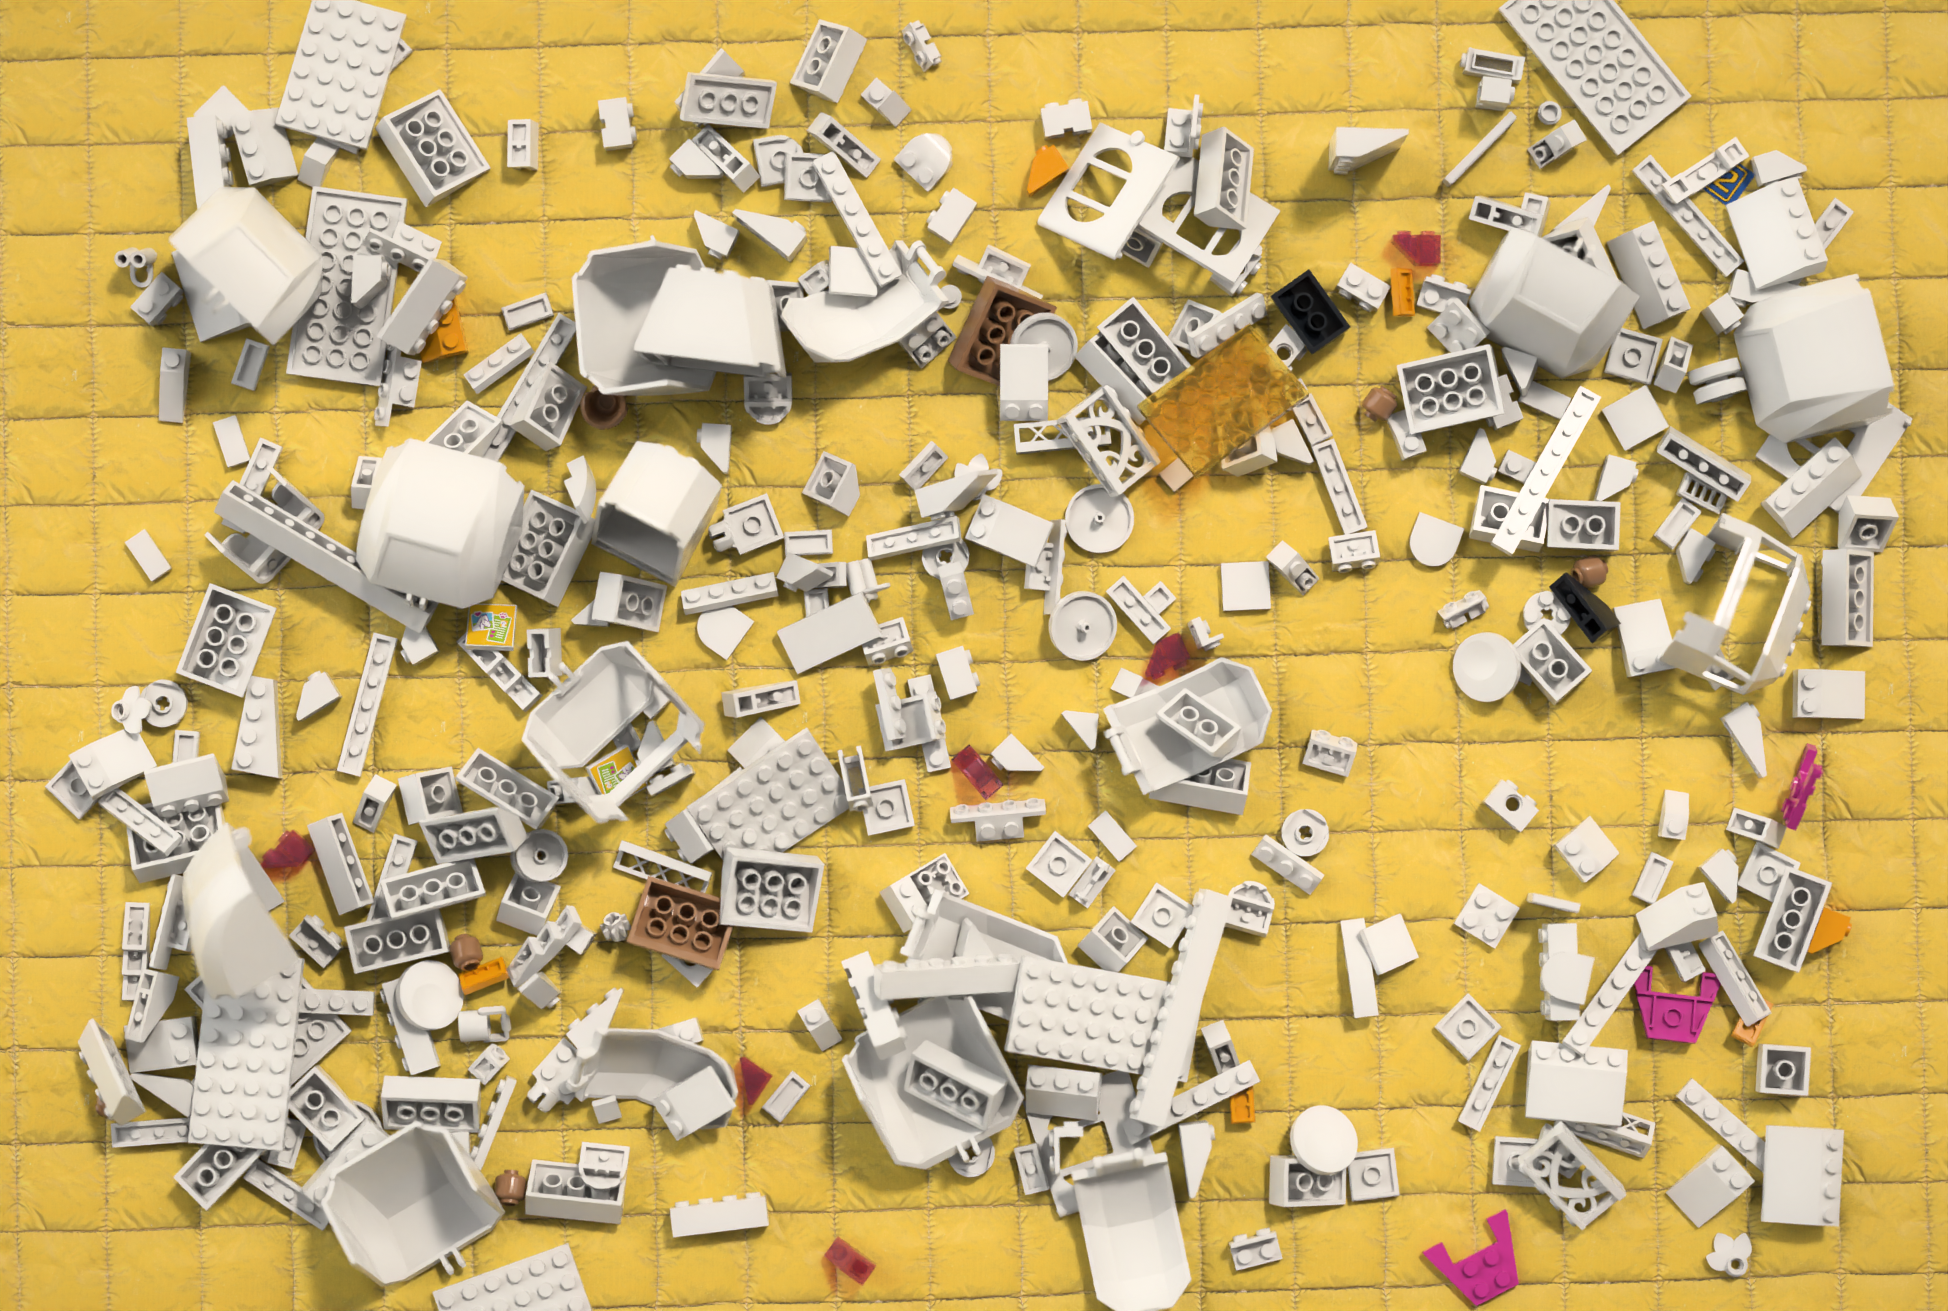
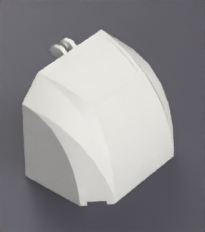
(252, 259)
(1550, 303)
(610, 308)
(1814, 360)
(439, 524)
(229, 916)
(908, 1126)
(410, 1204)

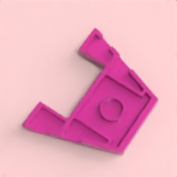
(1801, 788)
(1674, 1015)
(1485, 1271)

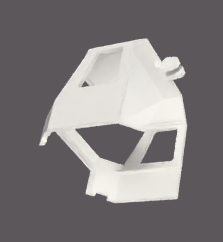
(1700, 639)
(591, 711)

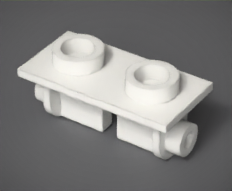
(915, 37)
(1453, 612)
(1092, 882)

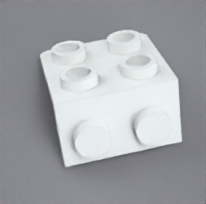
(1069, 1129)

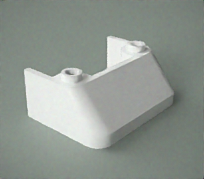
(254, 555)

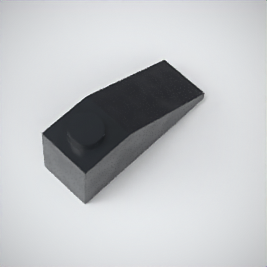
(1585, 608)

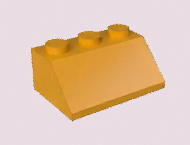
(447, 339)

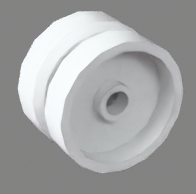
(1717, 383)
(553, 857)

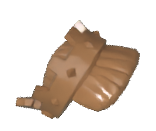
(602, 409)

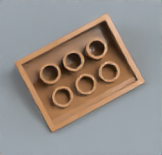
(991, 323)
(680, 924)

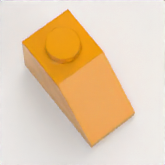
(1046, 169)
(1829, 930)

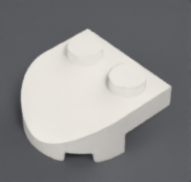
(926, 159)
(768, 397)
(1250, 908)
(603, 1165)

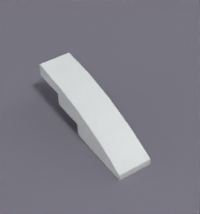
(505, 675)
(135, 946)
(541, 949)
(1359, 969)

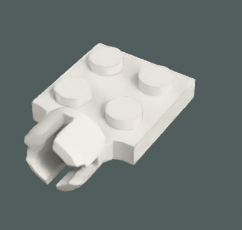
(747, 526)
(553, 1077)

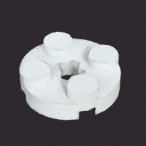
(931, 557)
(1545, 600)
(175, 695)
(1301, 819)
(978, 1164)

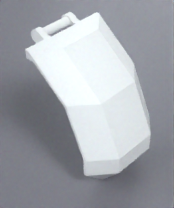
(852, 326)
(1164, 756)
(938, 930)
(643, 1066)
(1132, 1231)

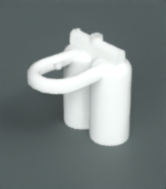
(137, 259)
(862, 578)

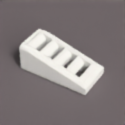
(1682, 492)

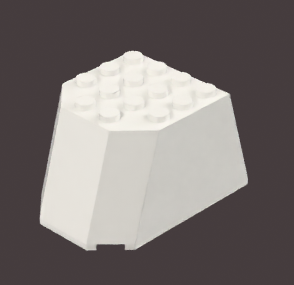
(713, 324)
(656, 510)

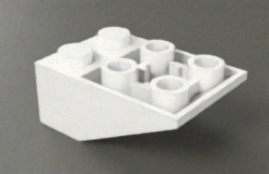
(918, 888)

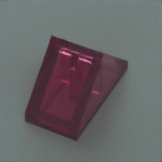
(754, 1078)

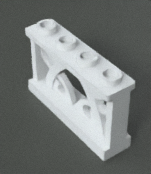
(1077, 432)
(1570, 1144)

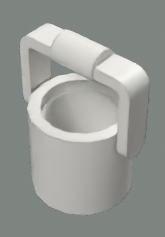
(476, 1025)

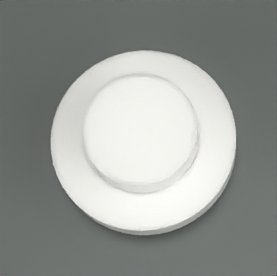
(1549, 113)
(953, 295)

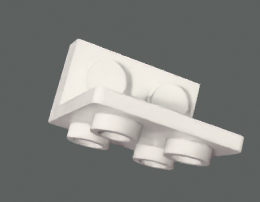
(1183, 129)

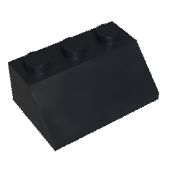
(1310, 312)

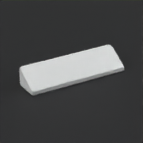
(1734, 978)

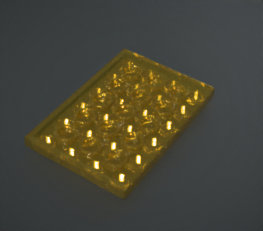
(1223, 400)

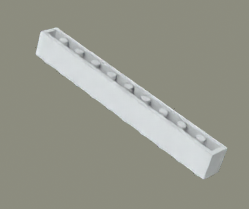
(316, 553)
(1180, 1007)

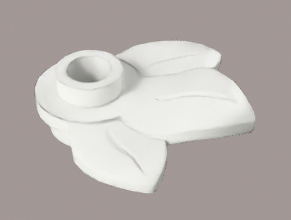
(978, 463)
(131, 710)
(1729, 1250)

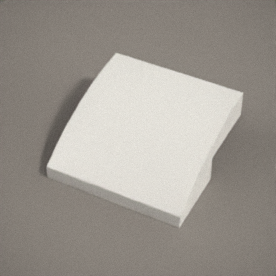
(1635, 417)

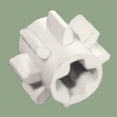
(615, 926)

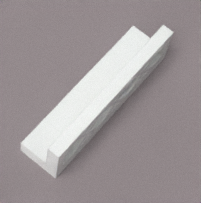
(1051, 445)
(660, 860)
(1620, 1138)

